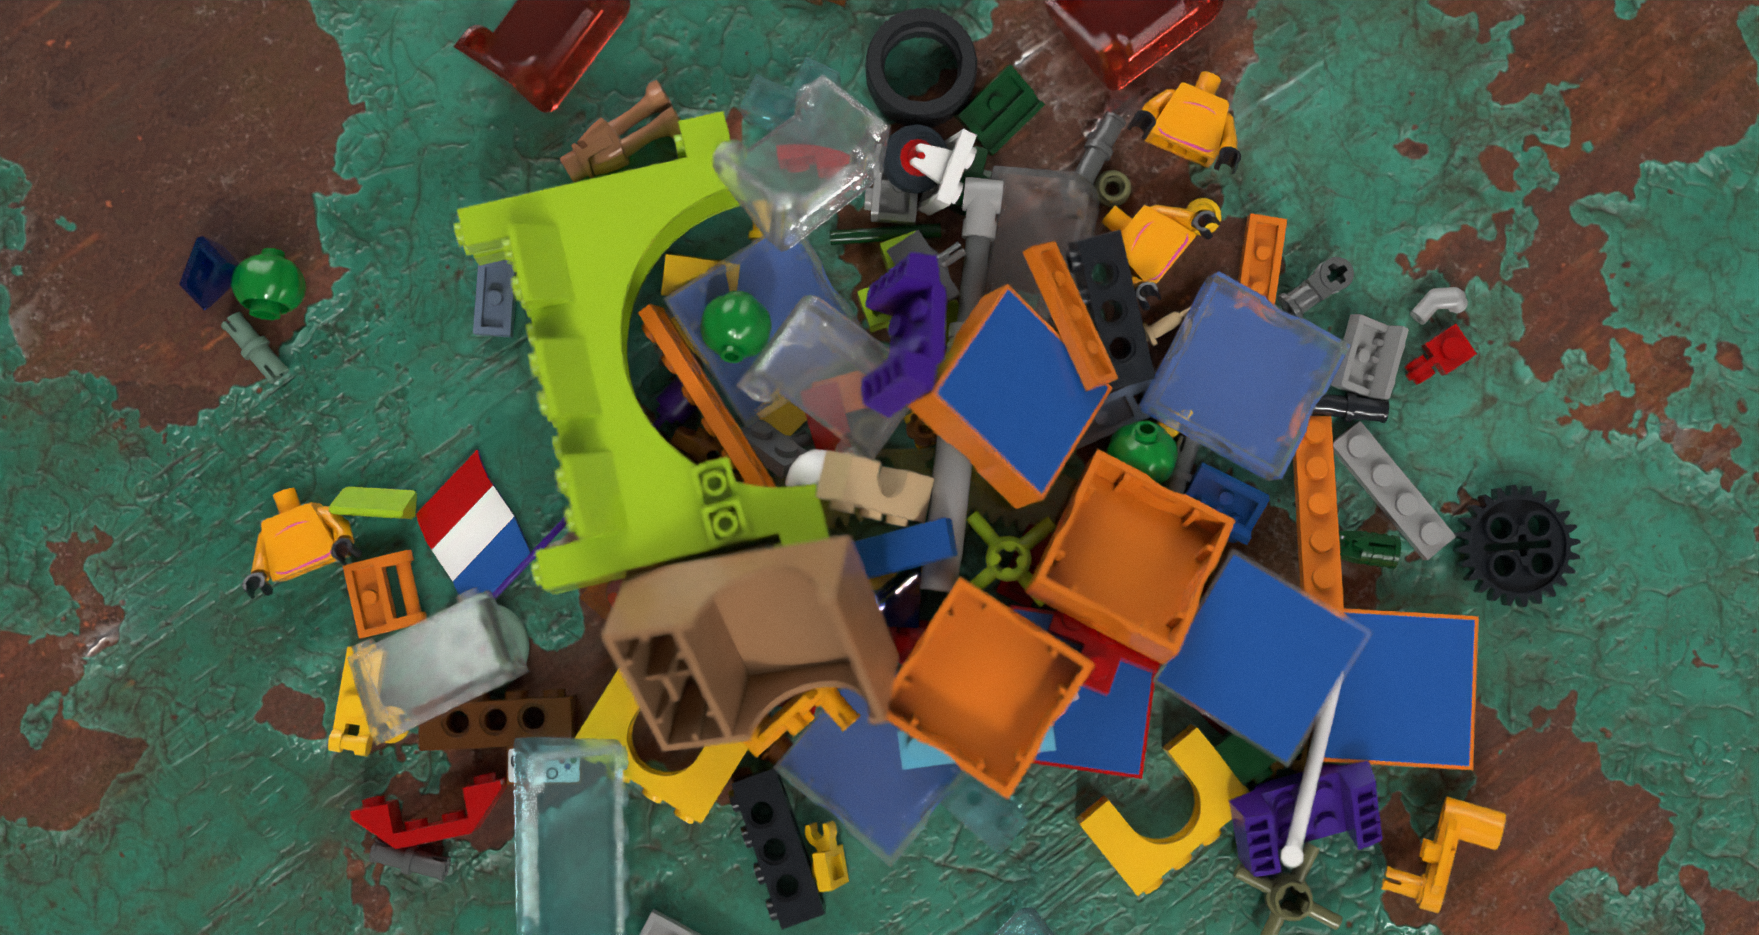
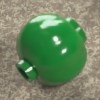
(268, 284)
(736, 326)
(1145, 448)

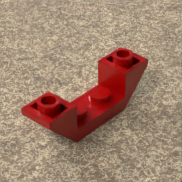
(385, 819)

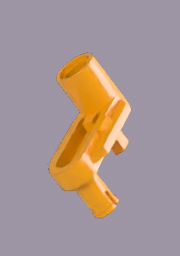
(796, 716)
(1456, 822)

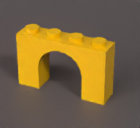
(688, 790)
(1145, 859)

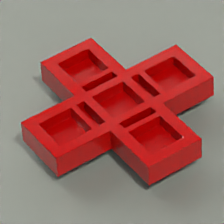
(1101, 649)

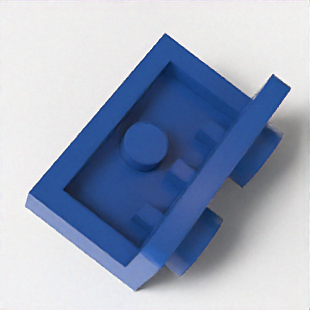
(1230, 498)

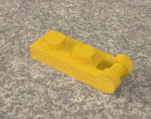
(349, 711)

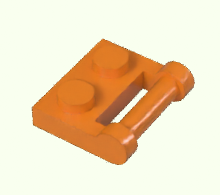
(373, 598)

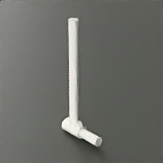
(1292, 852)

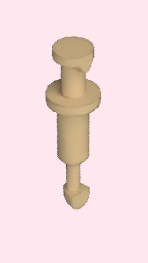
(1163, 325)

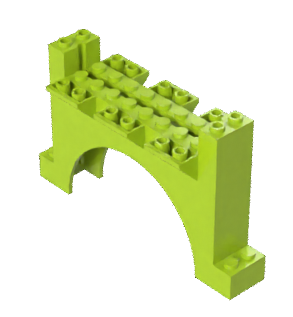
(578, 276)

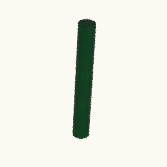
(882, 234)

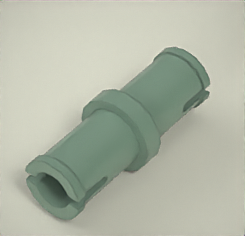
(255, 347)

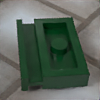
(1000, 109)

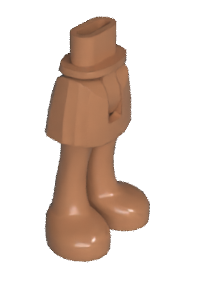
(604, 151)

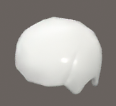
(806, 469)

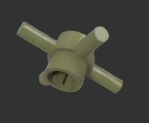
(1274, 891)

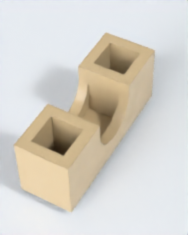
(854, 482)

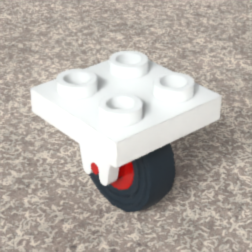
(926, 164)

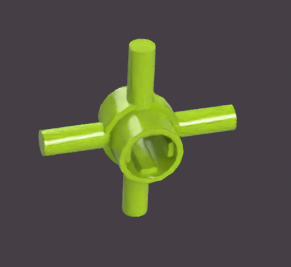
(1010, 543)

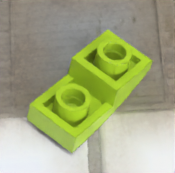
(719, 501)

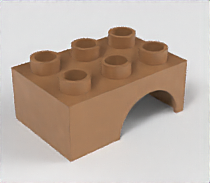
(741, 632)

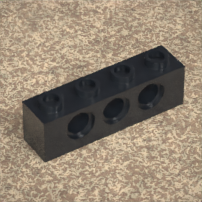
(1108, 250)
(786, 907)

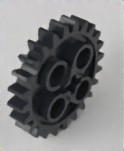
(1513, 512)

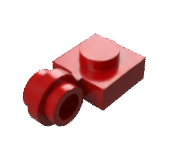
(1444, 351)

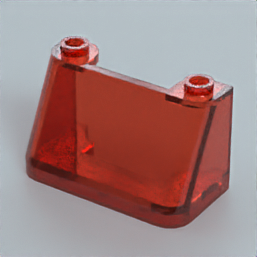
(1128, 35)
(543, 46)

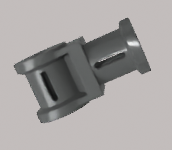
(1317, 287)

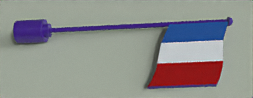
(478, 532)

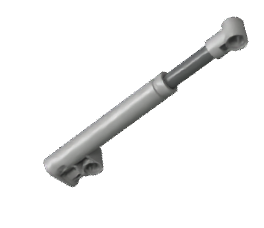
(951, 467)

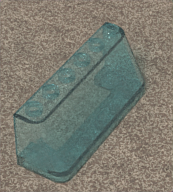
(570, 836)

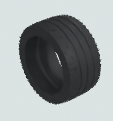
(921, 24)

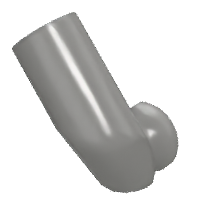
(1439, 298)

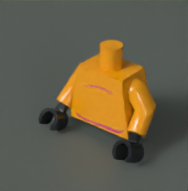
(1191, 123)
(1156, 241)
(298, 542)

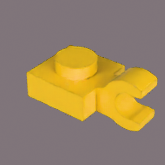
(829, 861)

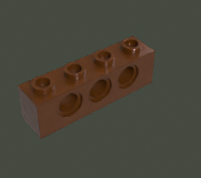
(559, 721)

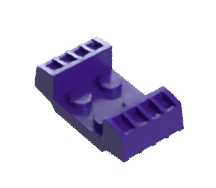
(917, 305)
(1341, 803)

